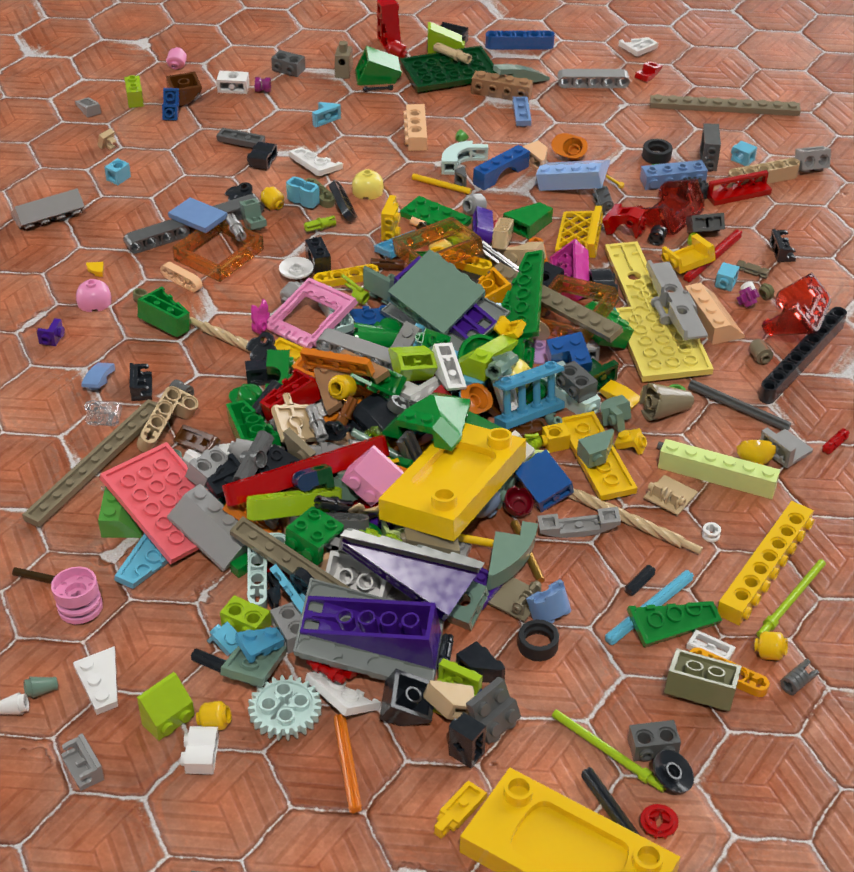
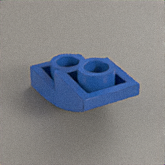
(170, 104)

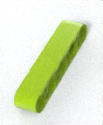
(286, 503)

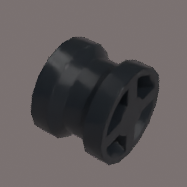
(657, 240)

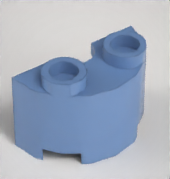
(549, 603)

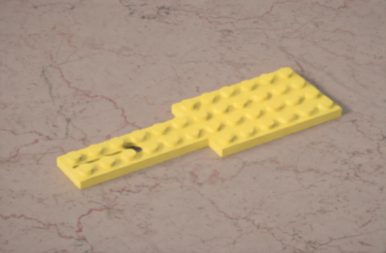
(654, 347)

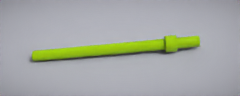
(773, 620)
(644, 774)

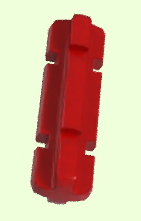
(835, 441)

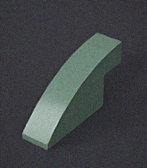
(510, 553)

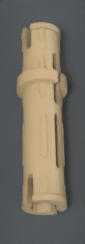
(457, 54)

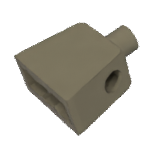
(343, 60)

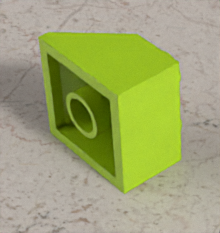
(165, 707)

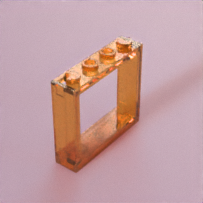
(470, 247)
(184, 251)
(605, 294)

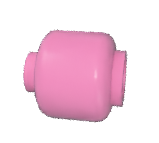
(176, 58)

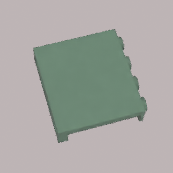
(435, 293)

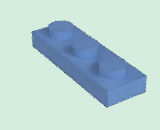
(521, 111)

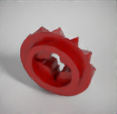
(669, 820)

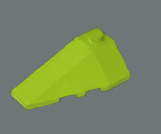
(477, 361)

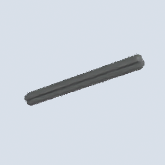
(739, 405)

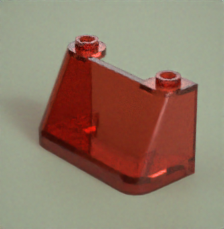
(677, 202)
(802, 308)

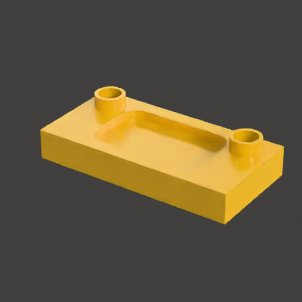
(451, 487)
(543, 831)

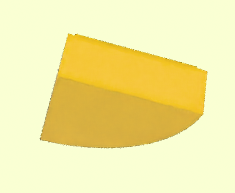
(96, 268)

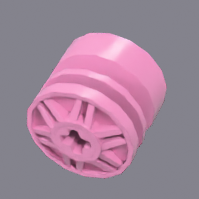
(77, 595)

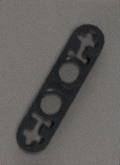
(343, 201)

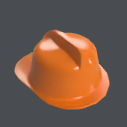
(569, 146)
(480, 397)

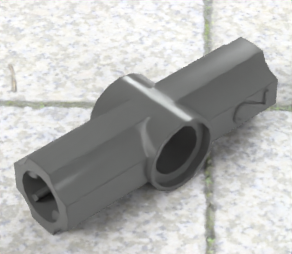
(254, 457)

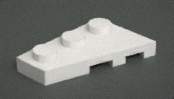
(315, 164)
(99, 679)
(341, 697)

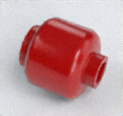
(397, 49)

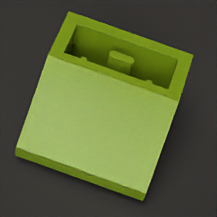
(413, 362)

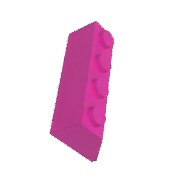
(574, 261)

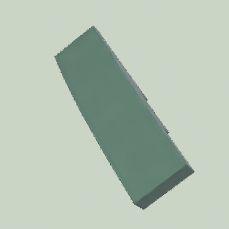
(520, 72)

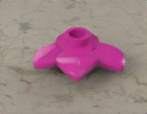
(259, 317)

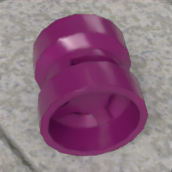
(262, 84)

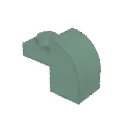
(252, 214)
(615, 411)

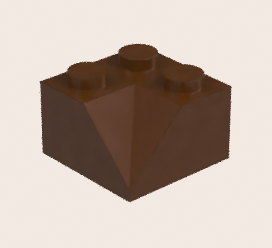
(188, 86)

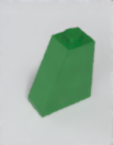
(530, 219)

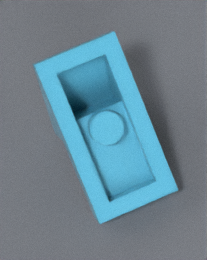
(326, 113)

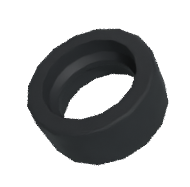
(661, 157)
(539, 627)

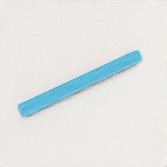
(658, 600)

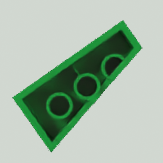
(246, 423)

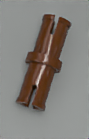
(388, 263)

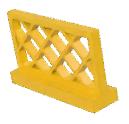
(592, 231)

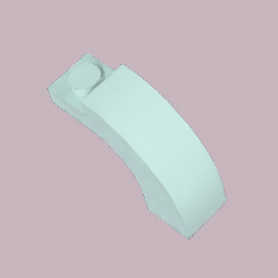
(460, 153)

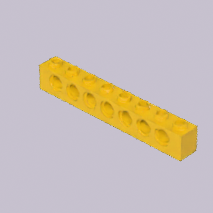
(765, 563)

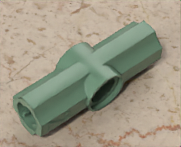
(501, 365)

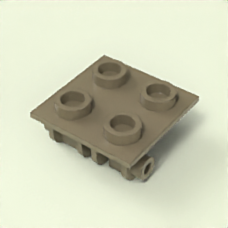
(512, 597)

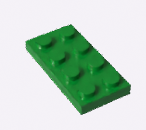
(432, 212)

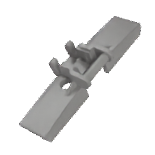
(680, 305)

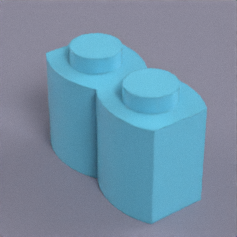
(302, 192)

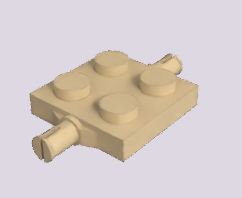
(292, 416)

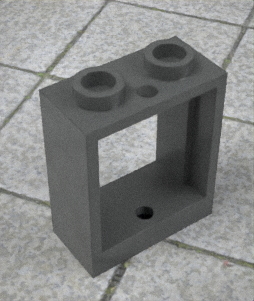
(710, 146)

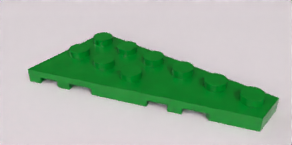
(526, 294)

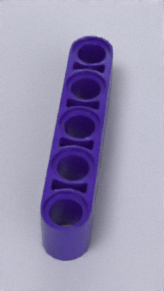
(483, 223)

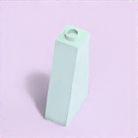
(588, 405)

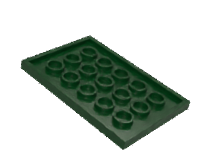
(441, 71)

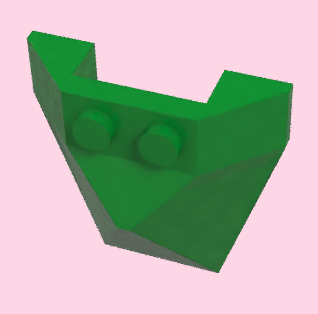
(435, 414)

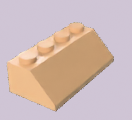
(713, 315)

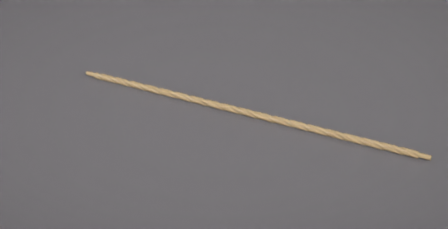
(578, 495)

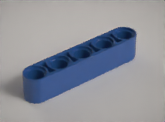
(520, 40)

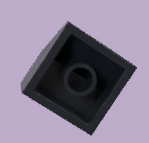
(404, 700)

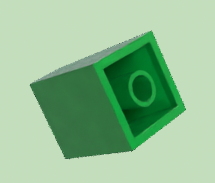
(377, 68)

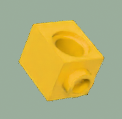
(555, 437)

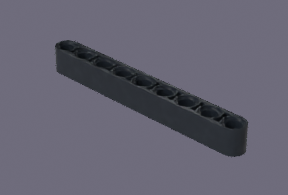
(801, 356)

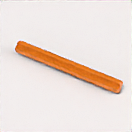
(347, 764)

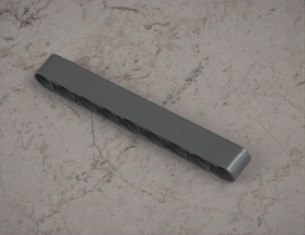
(172, 230)

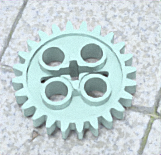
(284, 707)

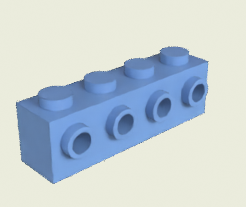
(655, 175)

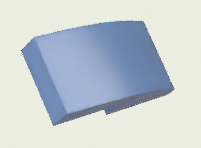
(97, 375)

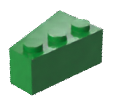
(163, 312)

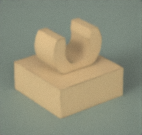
(107, 139)

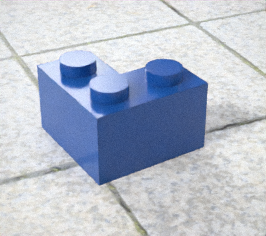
(569, 349)

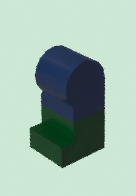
(314, 476)

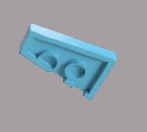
(140, 563)
(289, 587)

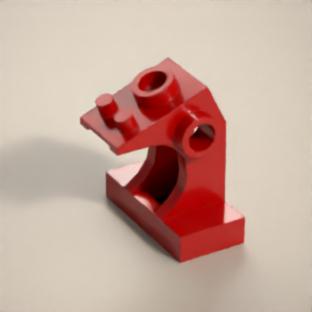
(623, 215)

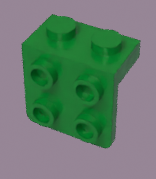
(388, 387)
(311, 533)

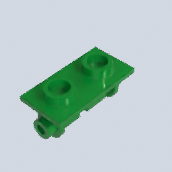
(430, 337)

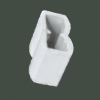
(200, 750)

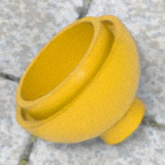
(756, 451)

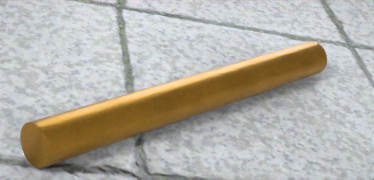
(531, 561)

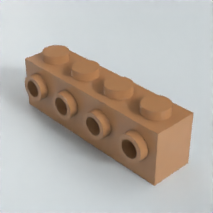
(500, 86)

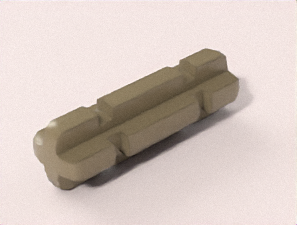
(753, 269)

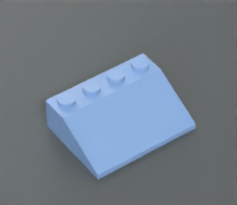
(572, 175)

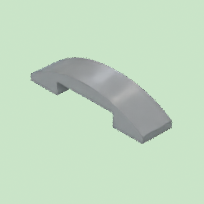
(579, 526)

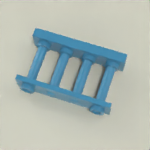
(537, 408)

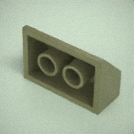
(702, 679)

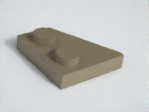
(297, 446)

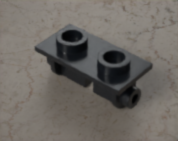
(336, 430)

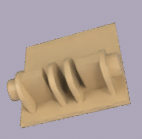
(670, 494)

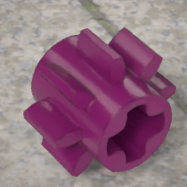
(748, 296)

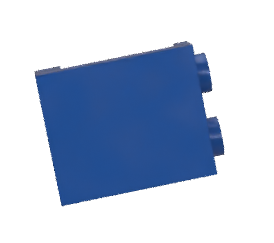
(544, 480)

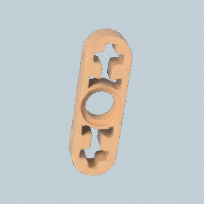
(181, 277)

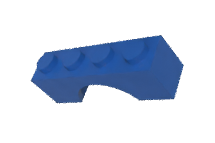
(487, 173)

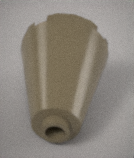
(664, 401)

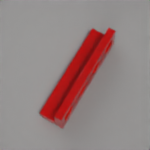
(739, 192)

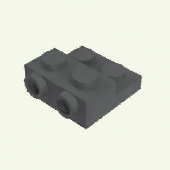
(494, 709)

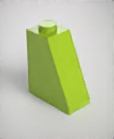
(443, 36)

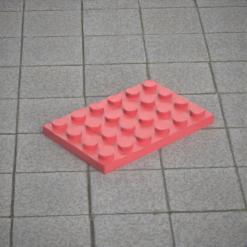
(149, 491)

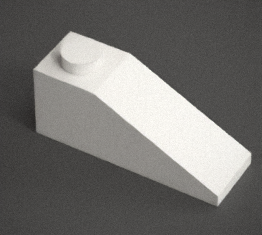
(448, 367)

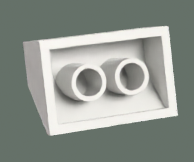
(356, 575)

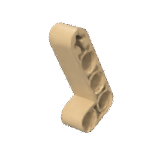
(176, 406)

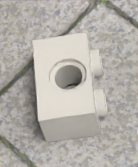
(233, 82)

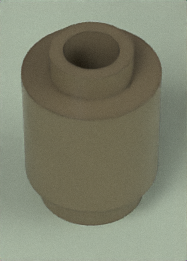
(761, 351)

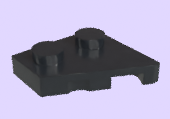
(223, 475)

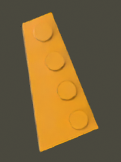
(495, 285)

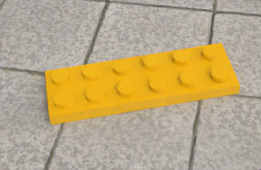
(608, 479)

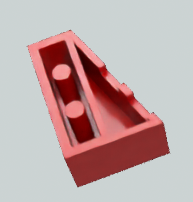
(388, 22)
(302, 390)

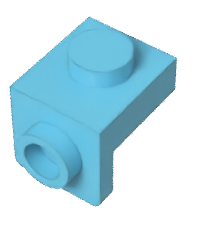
(224, 637)

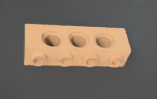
(415, 127)

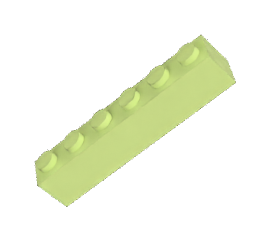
(718, 468)

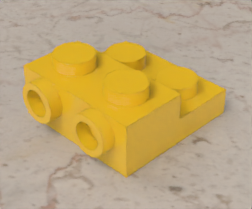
(390, 219)

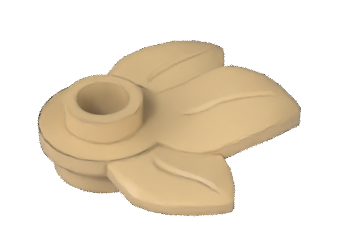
(359, 508)

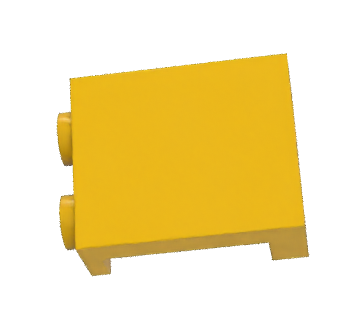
(690, 257)

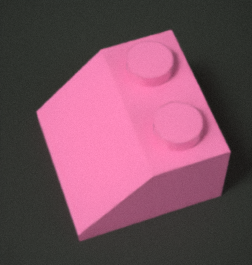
(371, 475)

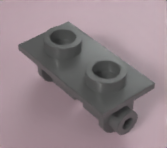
(603, 198)

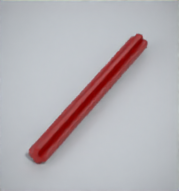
(719, 250)

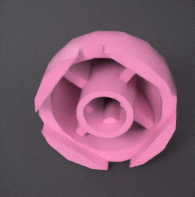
(93, 295)

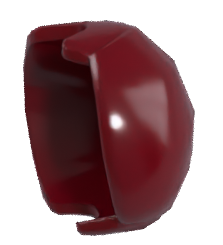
(518, 502)

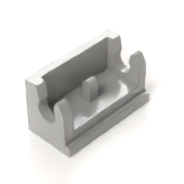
(82, 762)

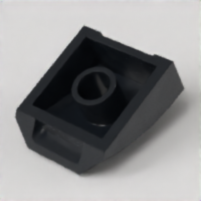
(373, 412)

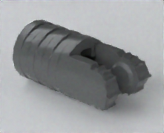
(797, 678)

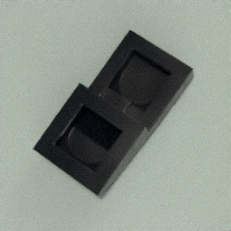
(274, 591)

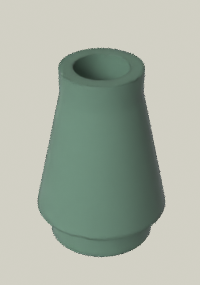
(39, 685)

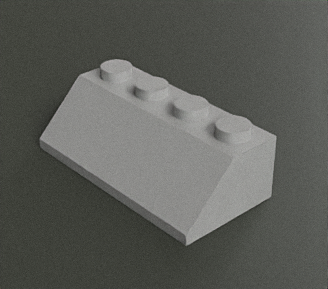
(48, 208)
(207, 526)

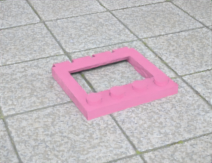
(320, 293)

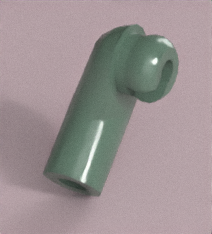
(550, 419)

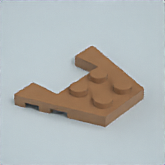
(323, 377)

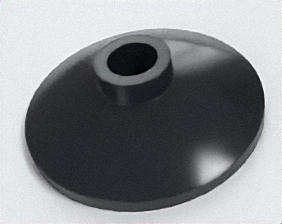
(673, 771)

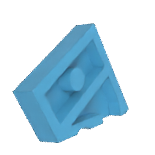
(259, 641)

